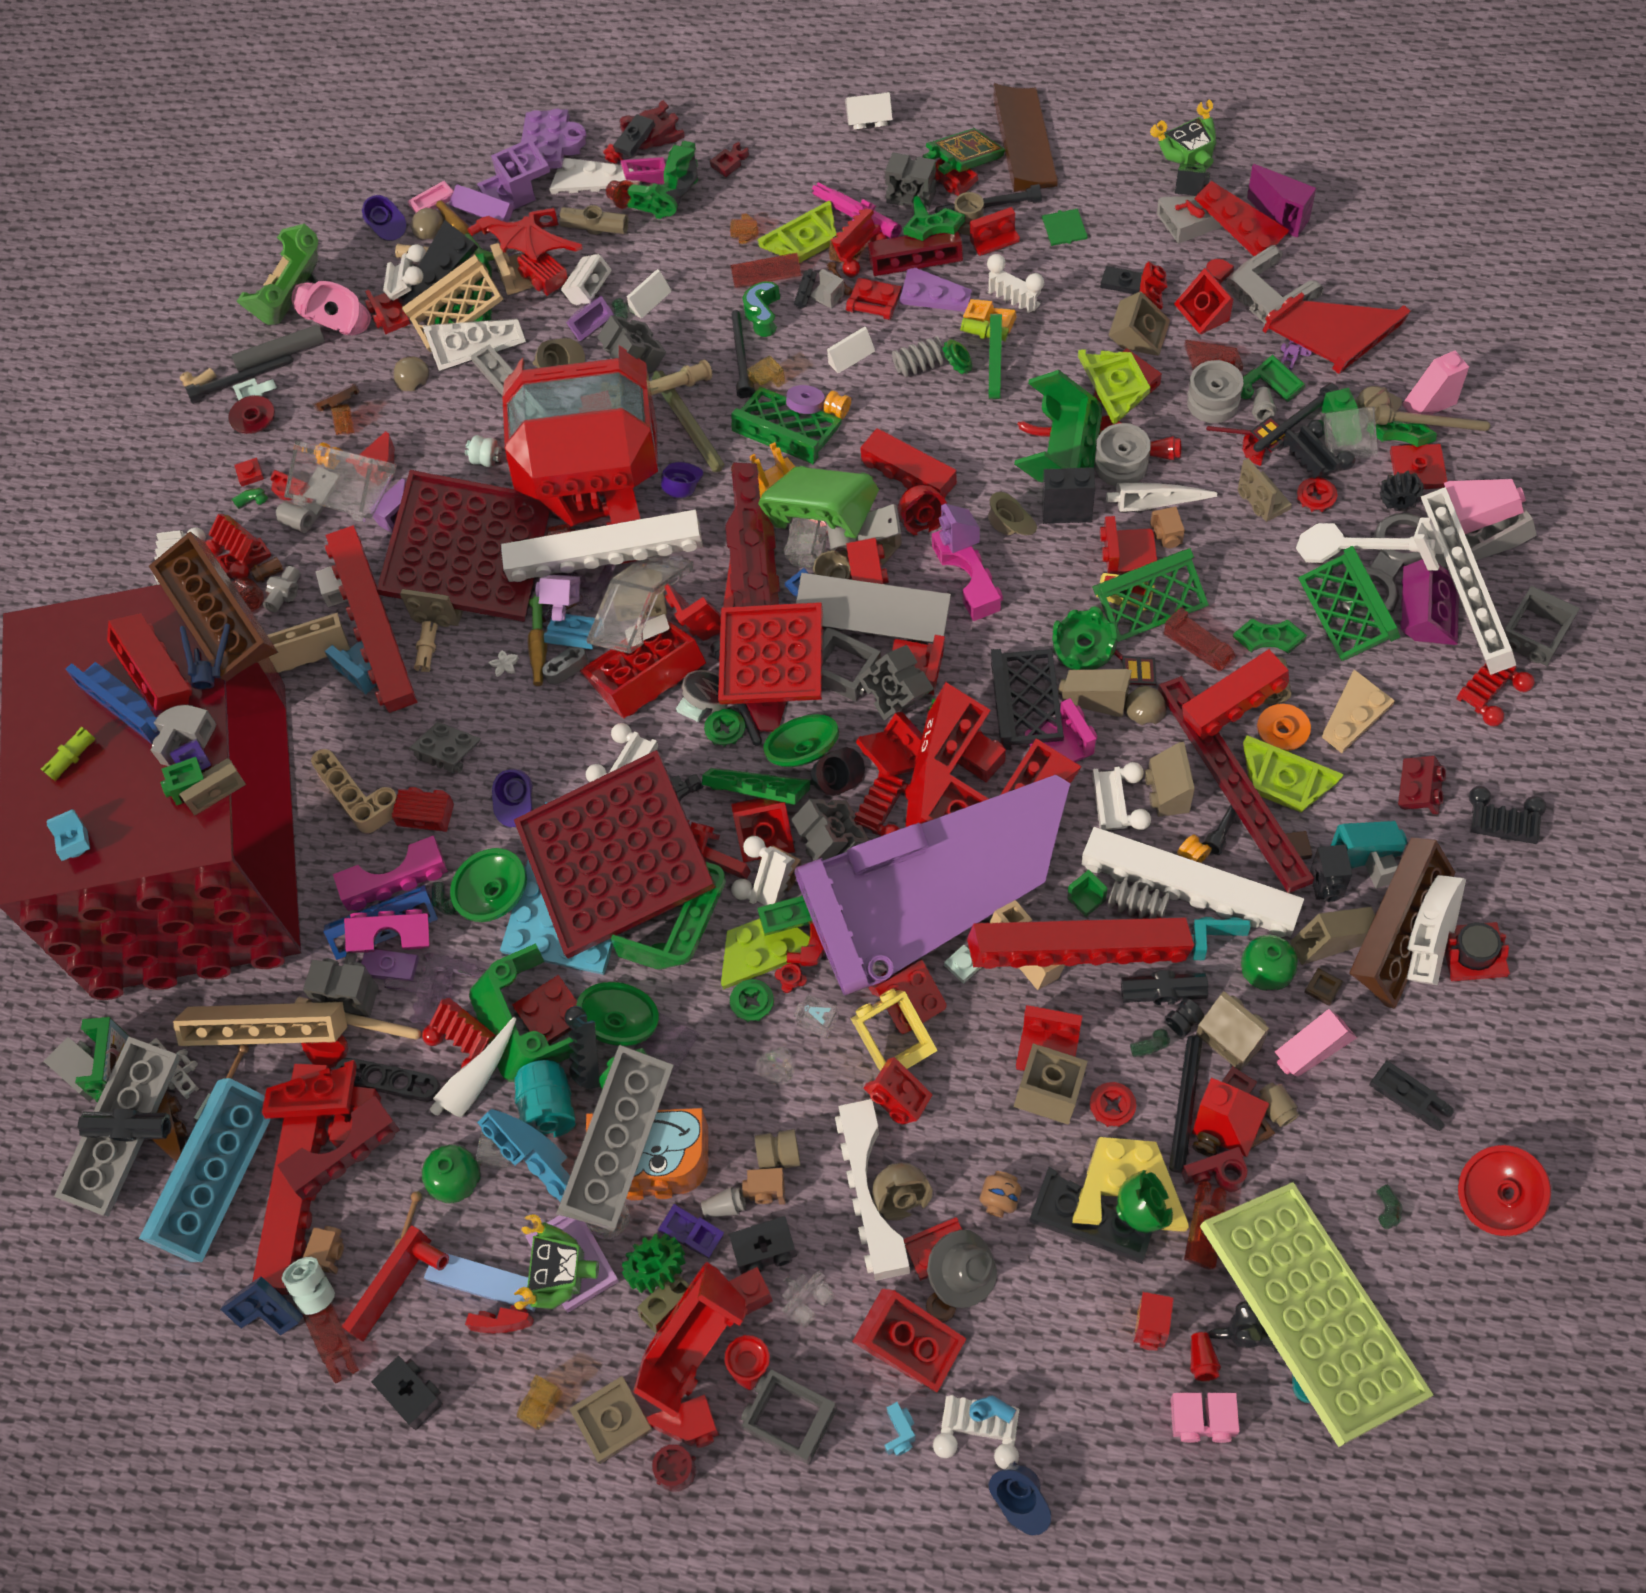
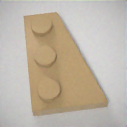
(1355, 712)

